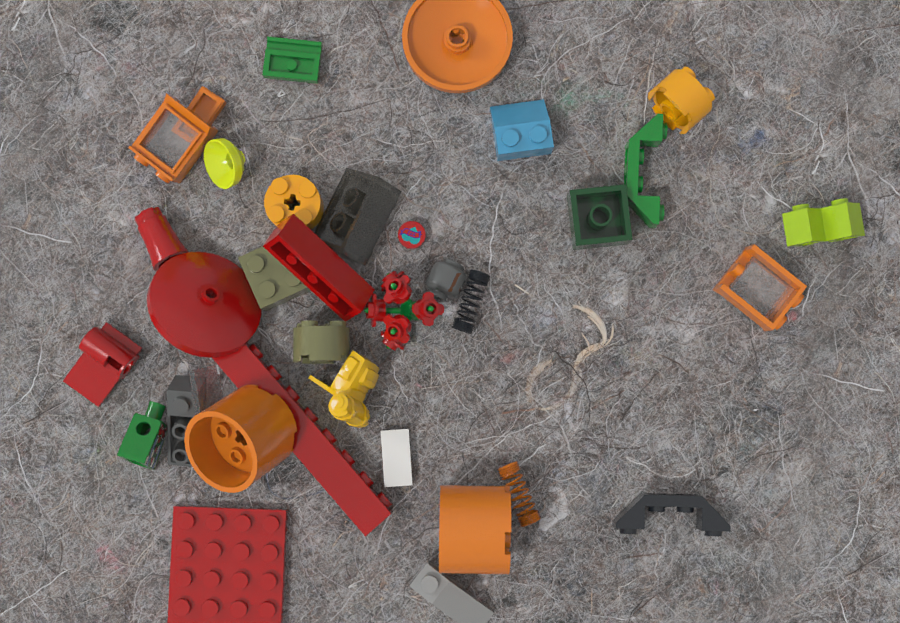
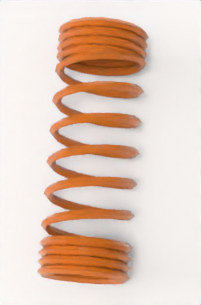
(533, 515)

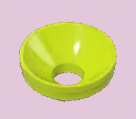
(223, 162)

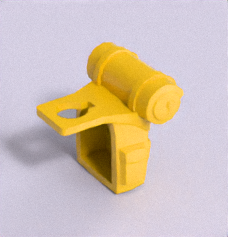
(350, 388)

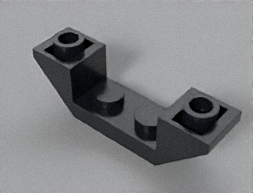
(707, 517)

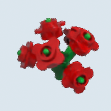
(399, 326)

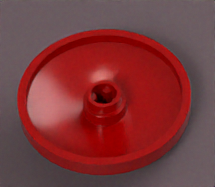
(203, 304)

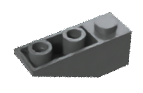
(179, 413)

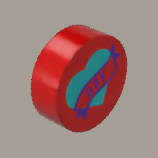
(411, 235)

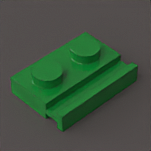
(292, 60)

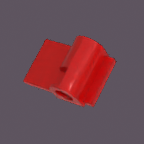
(94, 373)

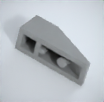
(449, 595)

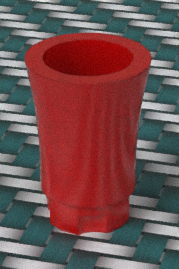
(158, 236)

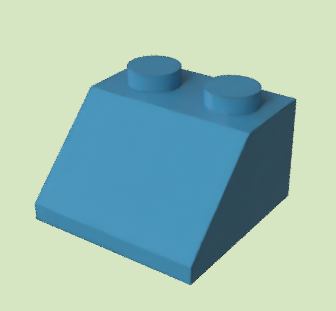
(521, 130)

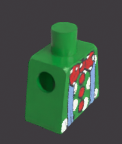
(142, 448)

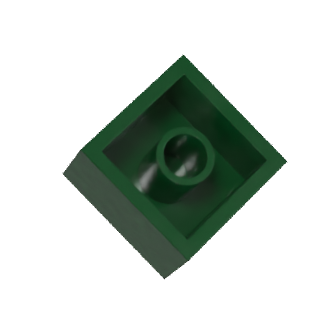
(599, 217)

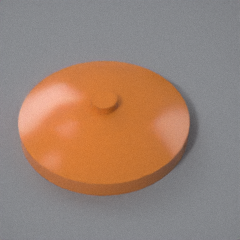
(457, 42)

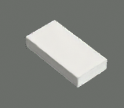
(396, 458)

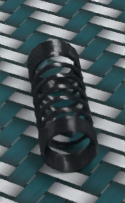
(480, 279)

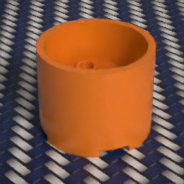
(240, 438)
(474, 529)

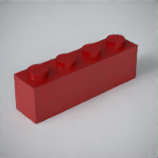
(319, 267)

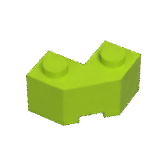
(814, 225)

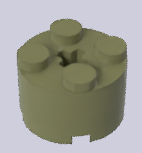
(321, 343)

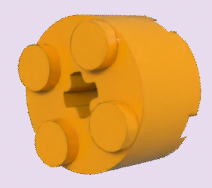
(681, 99)
(284, 192)

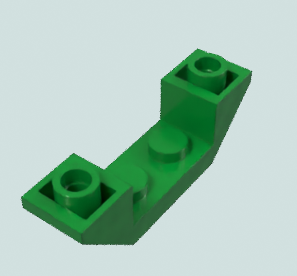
(646, 207)

